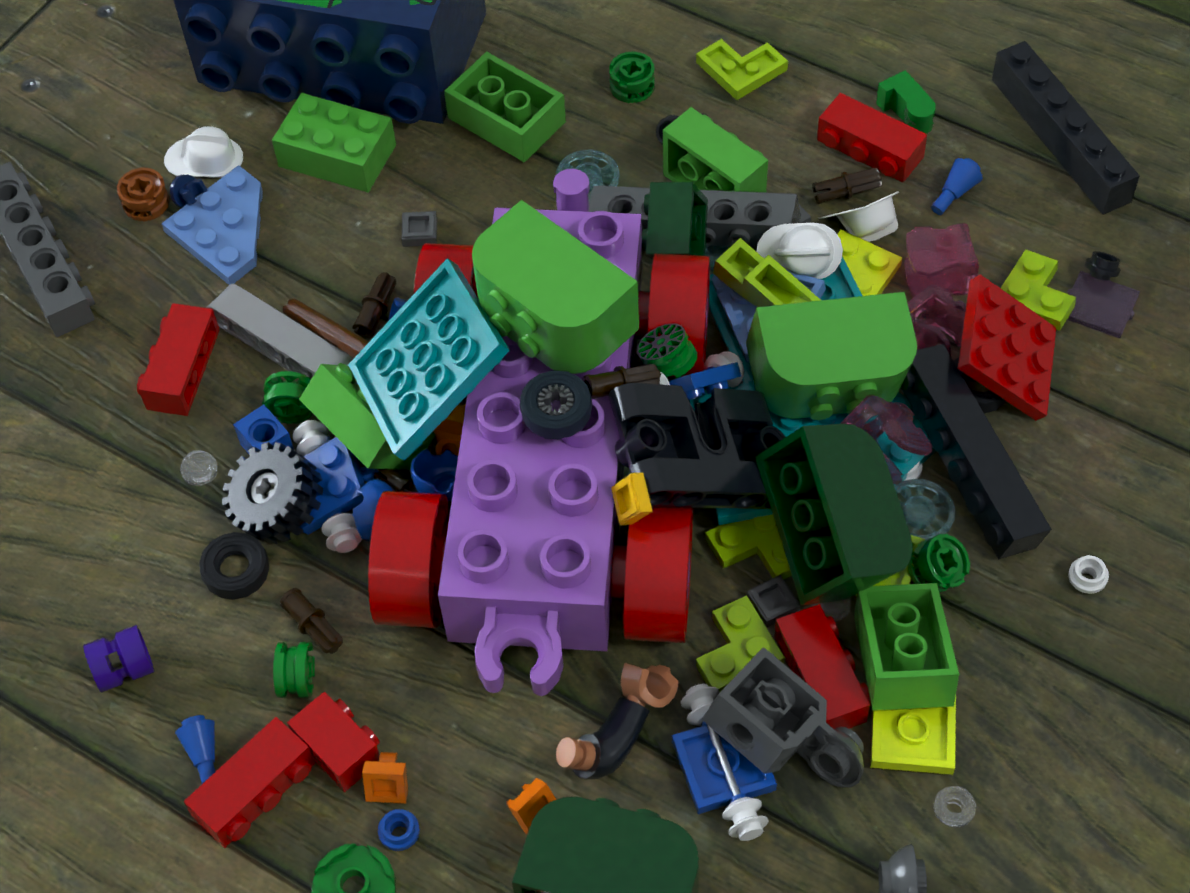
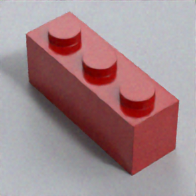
(871, 137)
(178, 359)
(816, 656)
(250, 782)

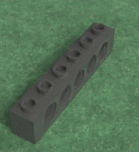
(729, 213)
(40, 257)

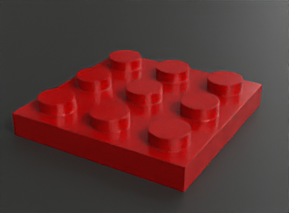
(1007, 348)

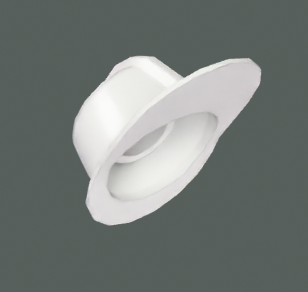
(204, 154)
(870, 221)
(803, 248)

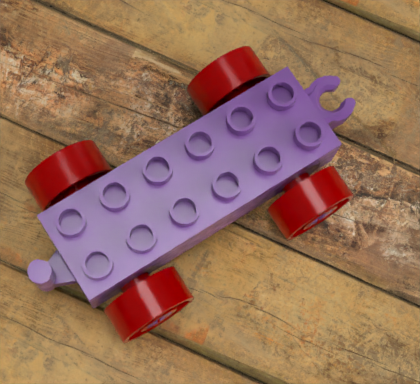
(534, 517)

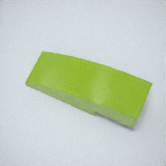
(759, 278)

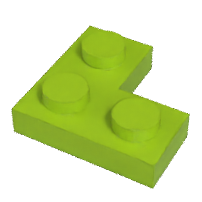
(741, 74)
(1029, 286)
(749, 537)
(744, 638)

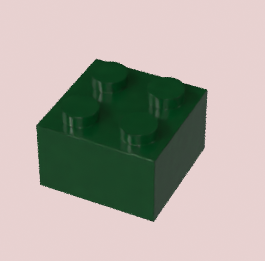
(675, 219)

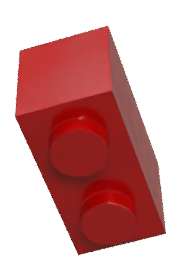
(335, 739)

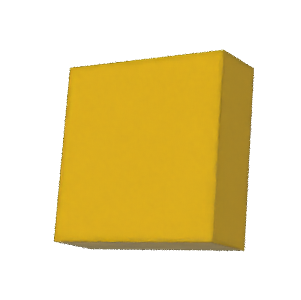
(631, 499)

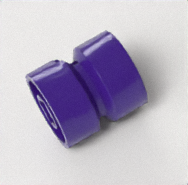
(132, 654)

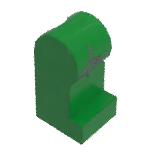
(907, 100)

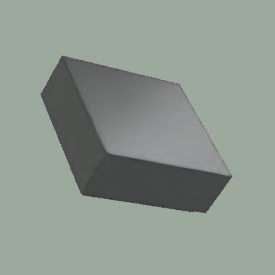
(419, 228)
(773, 600)

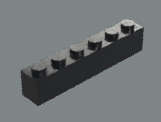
(1065, 128)
(973, 454)

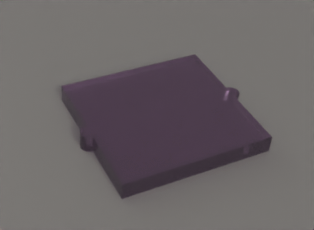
(1102, 304)

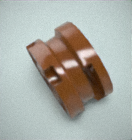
(142, 192)

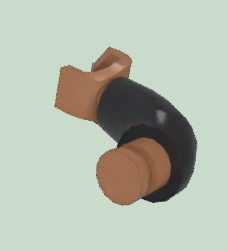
(606, 749)

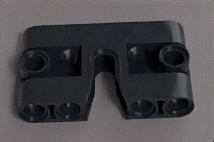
(694, 455)

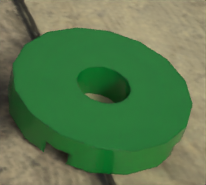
(354, 861)

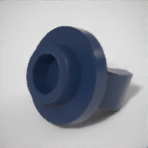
(185, 190)

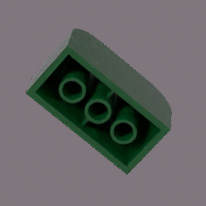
(835, 511)
(605, 849)

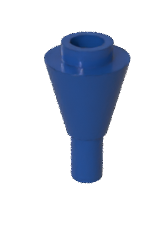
(961, 178)
(198, 740)

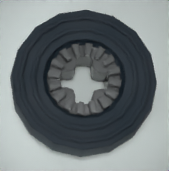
(553, 386)

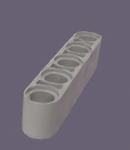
(273, 333)

